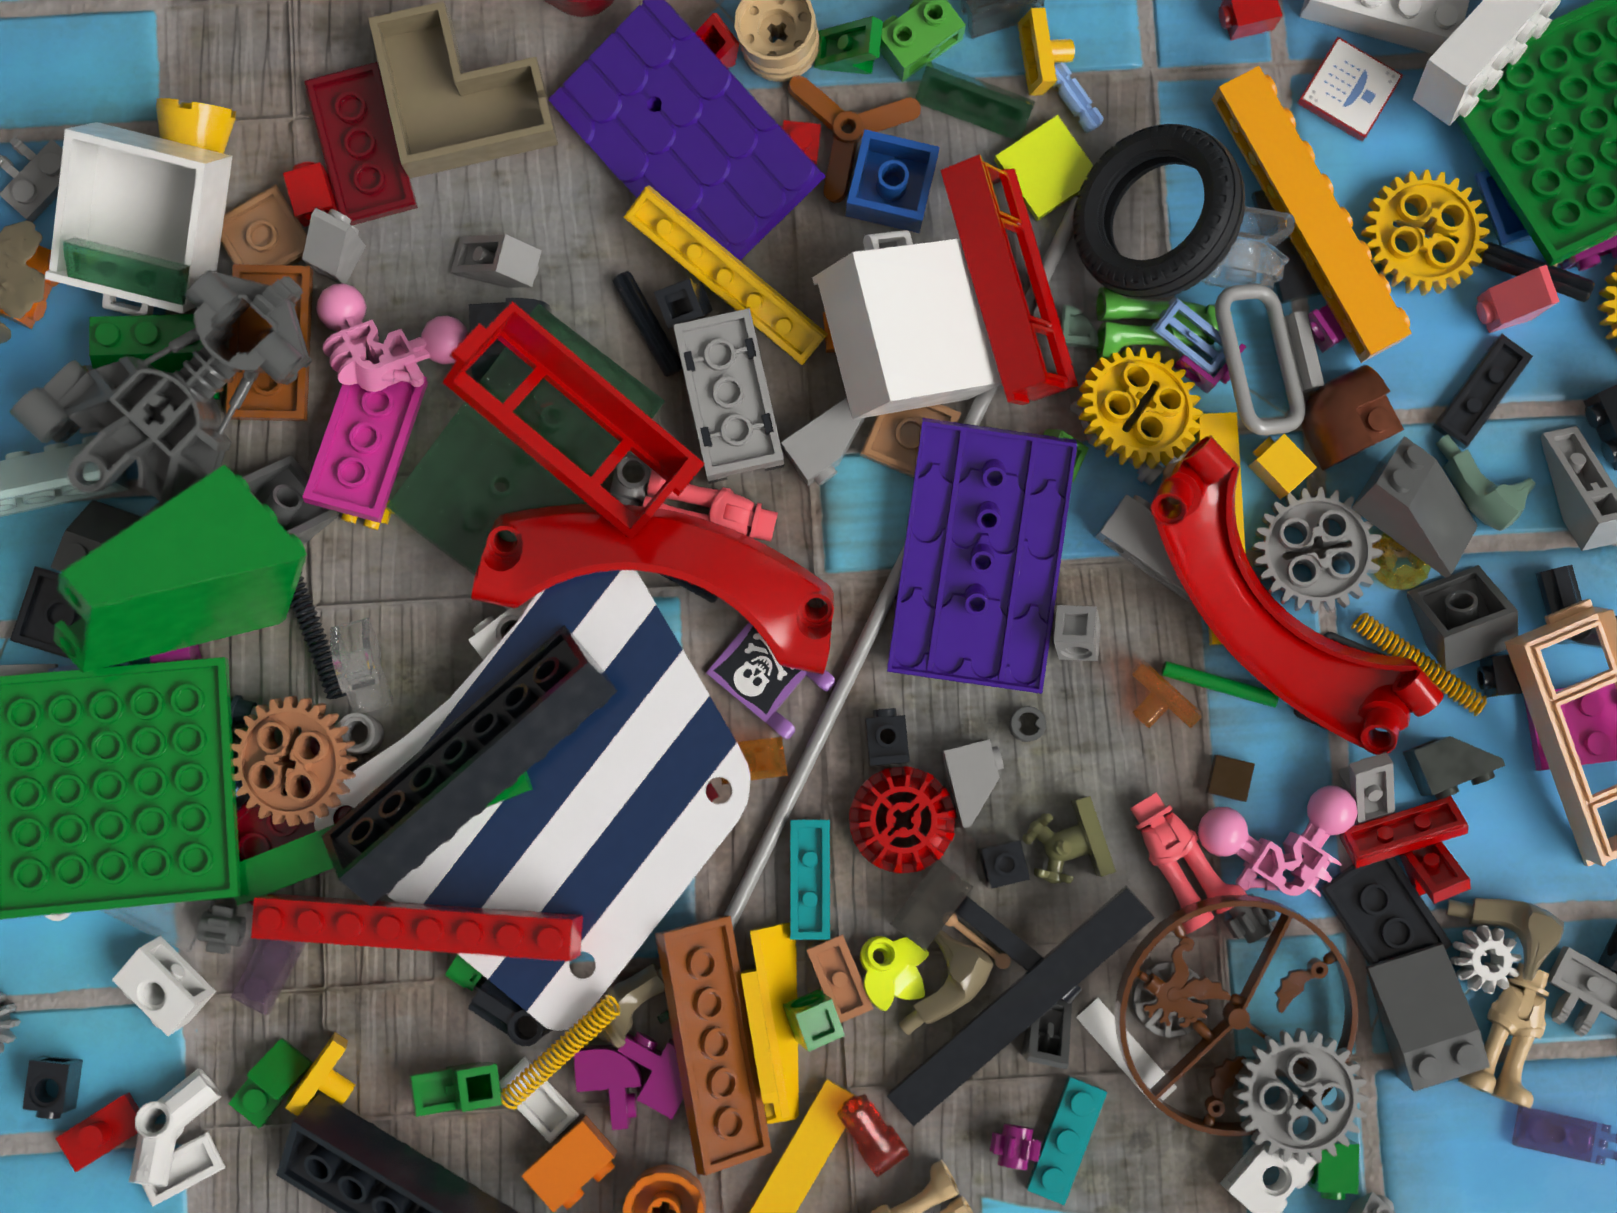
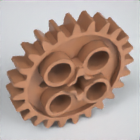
(324, 771)

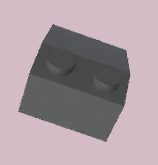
(1417, 507)
(1426, 1018)

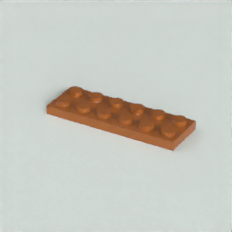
(713, 1044)

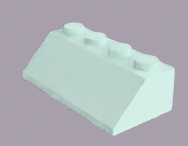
(42, 479)

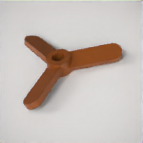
(844, 143)

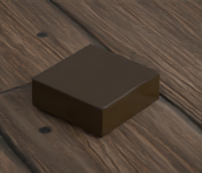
(1230, 778)

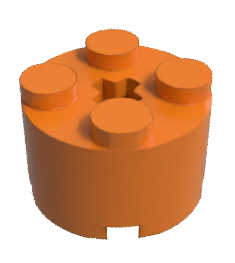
(669, 1185)

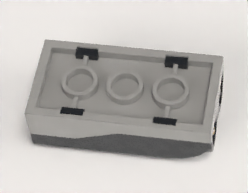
(729, 395)

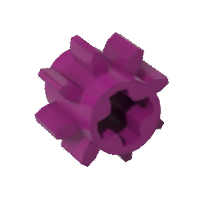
(1015, 1146)

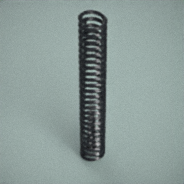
(310, 640)

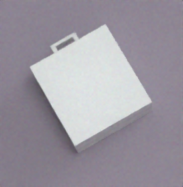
(141, 199)
(906, 326)

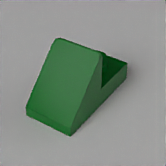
(850, 46)
(270, 1082)

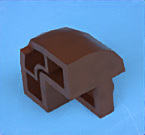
(1349, 416)

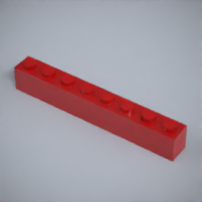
(417, 927)

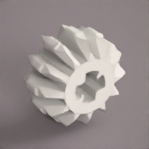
(1491, 973)

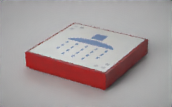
(1350, 89)

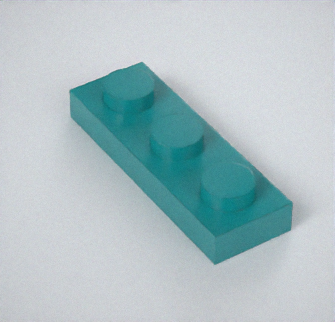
(809, 879)
(1066, 1140)

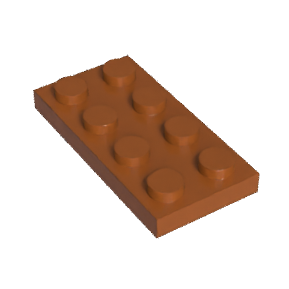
(266, 397)

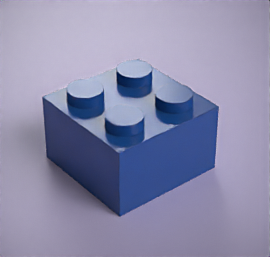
(892, 181)

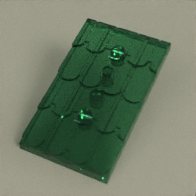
(452, 488)

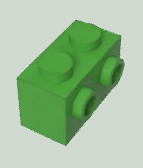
(920, 35)

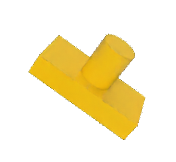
(1040, 52)
(322, 1078)

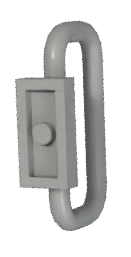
(1294, 351)

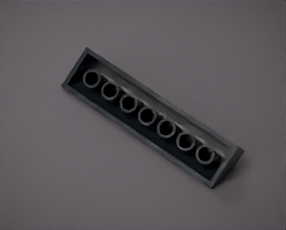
(467, 766)
(366, 1170)

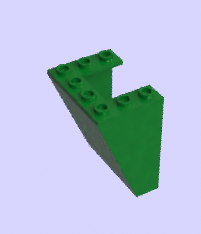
(182, 577)

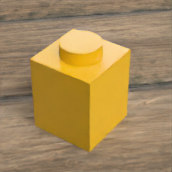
(1281, 465)

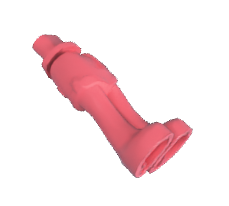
(725, 508)
(1170, 840)

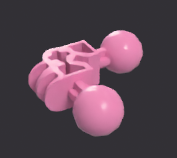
(388, 363)
(1330, 812)

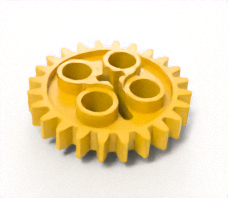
(1431, 200)
(1170, 429)

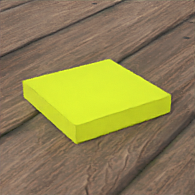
(1047, 166)

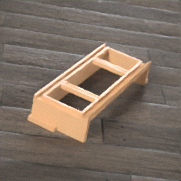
(1551, 725)

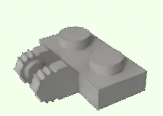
(36, 183)
(1582, 981)

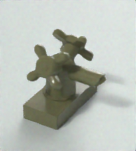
(1071, 843)

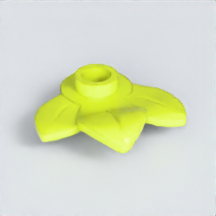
(897, 973)

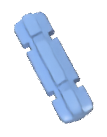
(1076, 99)

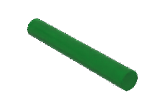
(1219, 684)

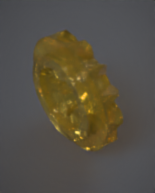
(1404, 576)

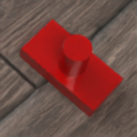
(100, 1132)

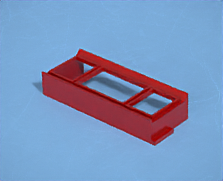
(998, 283)
(592, 395)

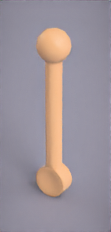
(1001, 959)

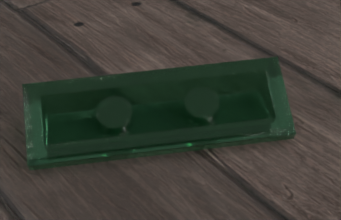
(974, 101)
(126, 270)

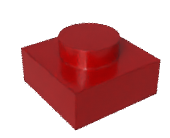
(806, 136)

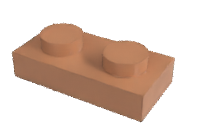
(840, 977)

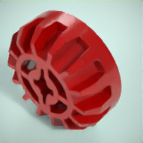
(877, 845)

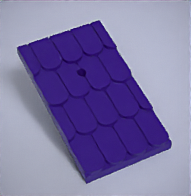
(686, 126)
(975, 588)

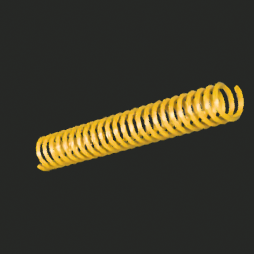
(1386, 629)
(540, 1079)

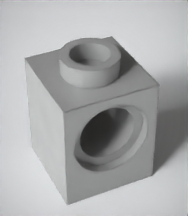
(1077, 632)

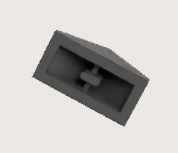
(1049, 1037)

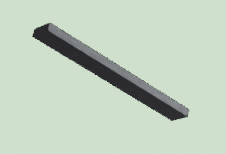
(1020, 1005)

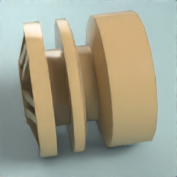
(762, 20)

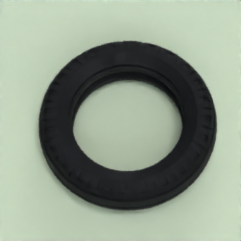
(1199, 251)

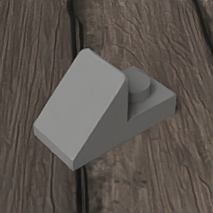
(1371, 786)

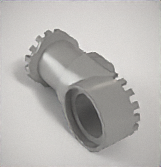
(628, 492)

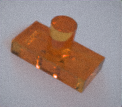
(1162, 697)
(764, 758)

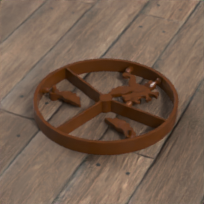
(1173, 998)

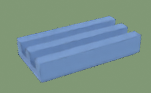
(1166, 317)

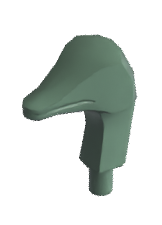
(1491, 503)

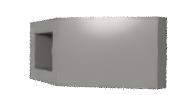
(332, 245)

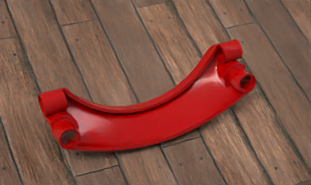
(743, 572)
(1315, 675)

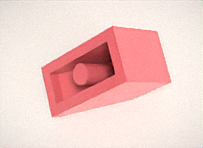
(1517, 300)

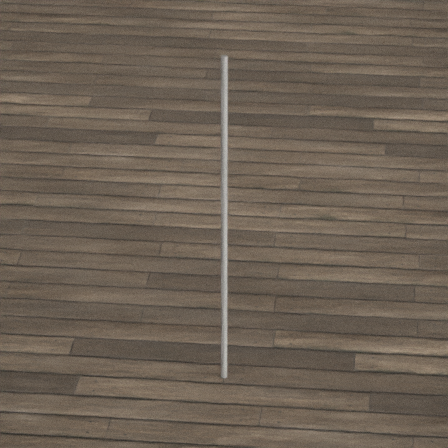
(864, 644)

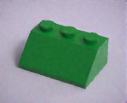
(140, 338)

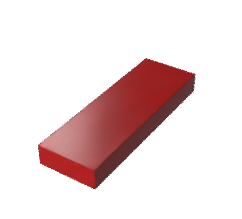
(1404, 831)

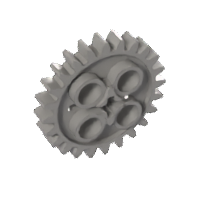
(1308, 517)
(1325, 1070)

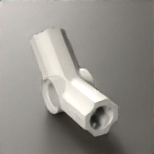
(156, 1149)

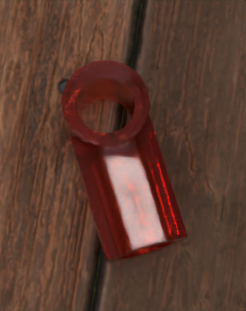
(877, 1142)

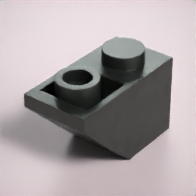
(1447, 763)

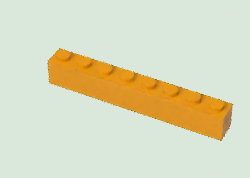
(1321, 227)

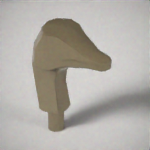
(1535, 926)
(966, 976)
(630, 996)

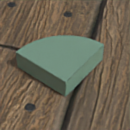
(1077, 329)

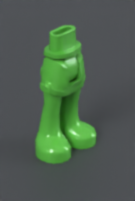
(1114, 335)

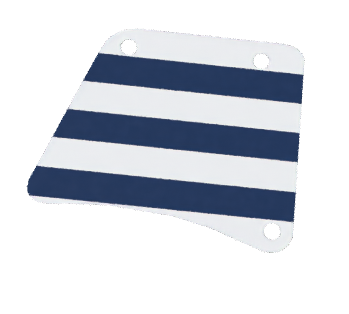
(612, 807)

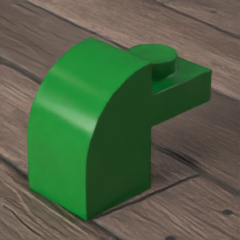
(456, 1088)

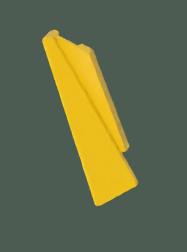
(772, 1038)

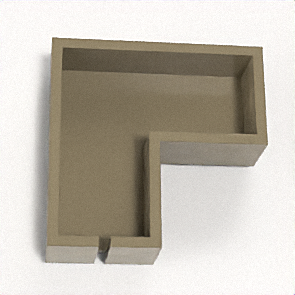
(449, 115)

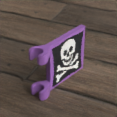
(759, 681)

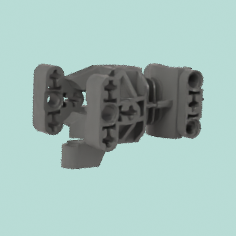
(163, 416)

